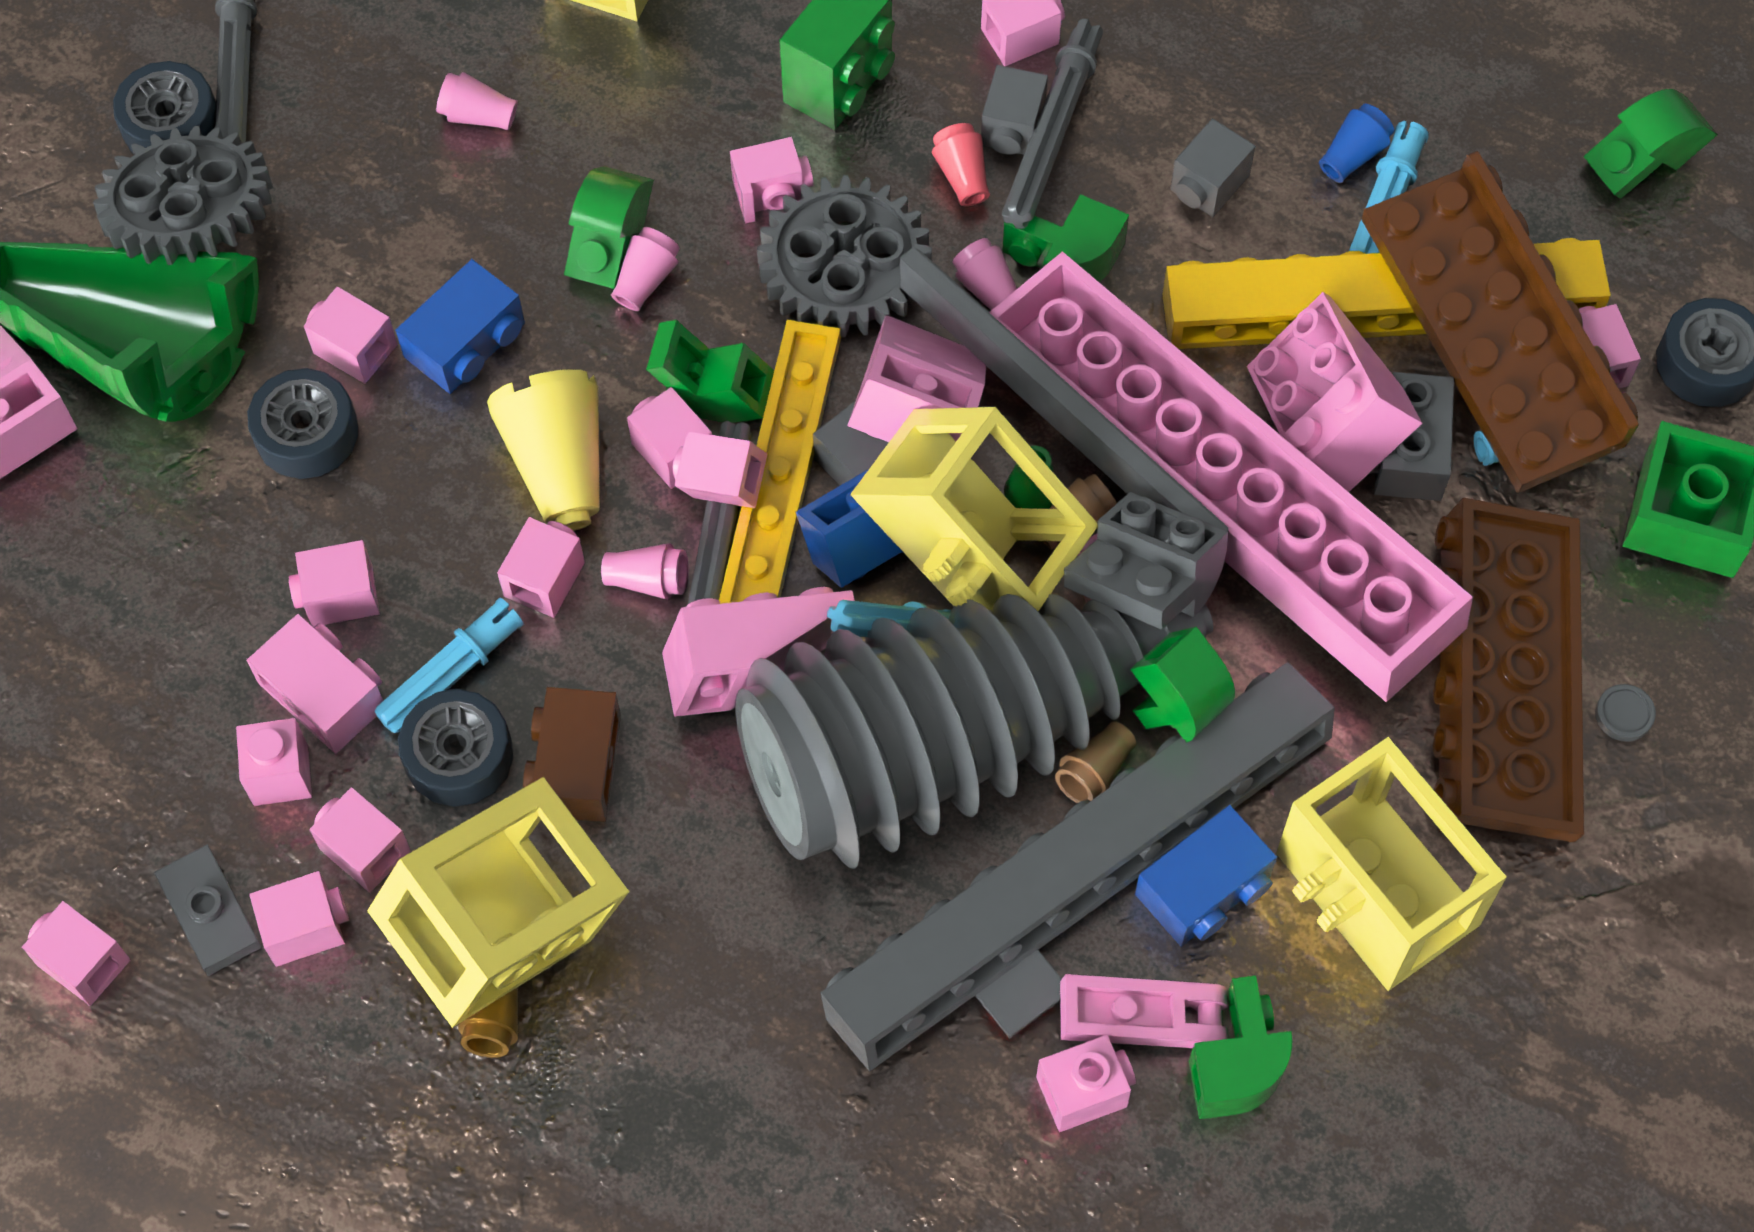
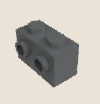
(1423, 460)

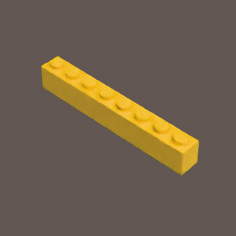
(1258, 299)

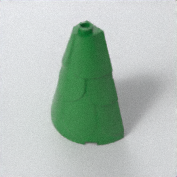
(133, 328)

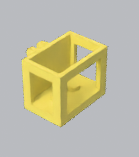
(954, 516)
(1376, 873)
(486, 908)

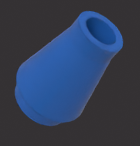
(1357, 141)

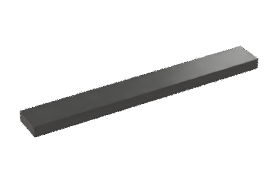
(1044, 388)

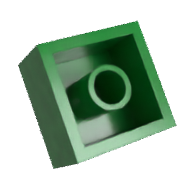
(836, 56)
(1694, 500)

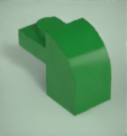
(1652, 132)
(604, 217)
(1089, 236)
(714, 382)
(1184, 684)
(1243, 1070)

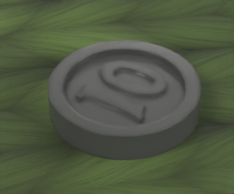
(1625, 712)

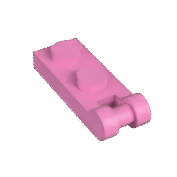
(1140, 1011)

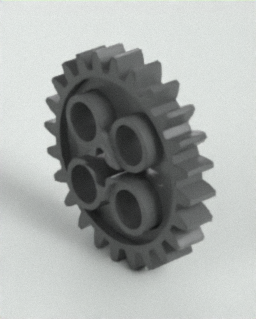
(183, 195)
(841, 254)

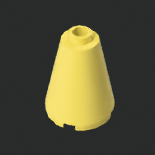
(554, 442)

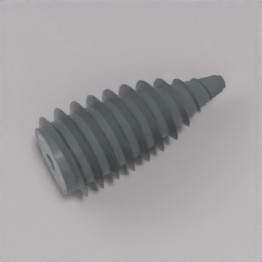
(930, 713)

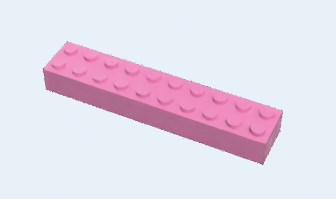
(1287, 520)

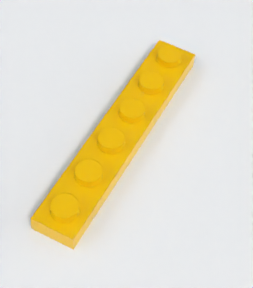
(786, 434)

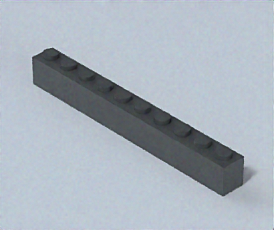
(1073, 866)

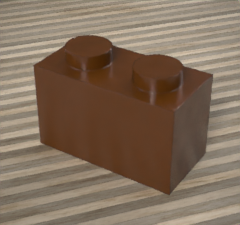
(576, 748)

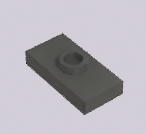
(207, 910)

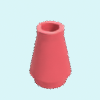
(961, 159)

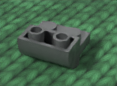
(1149, 561)

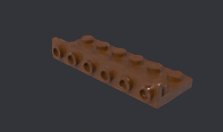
(1502, 324)
(1515, 674)

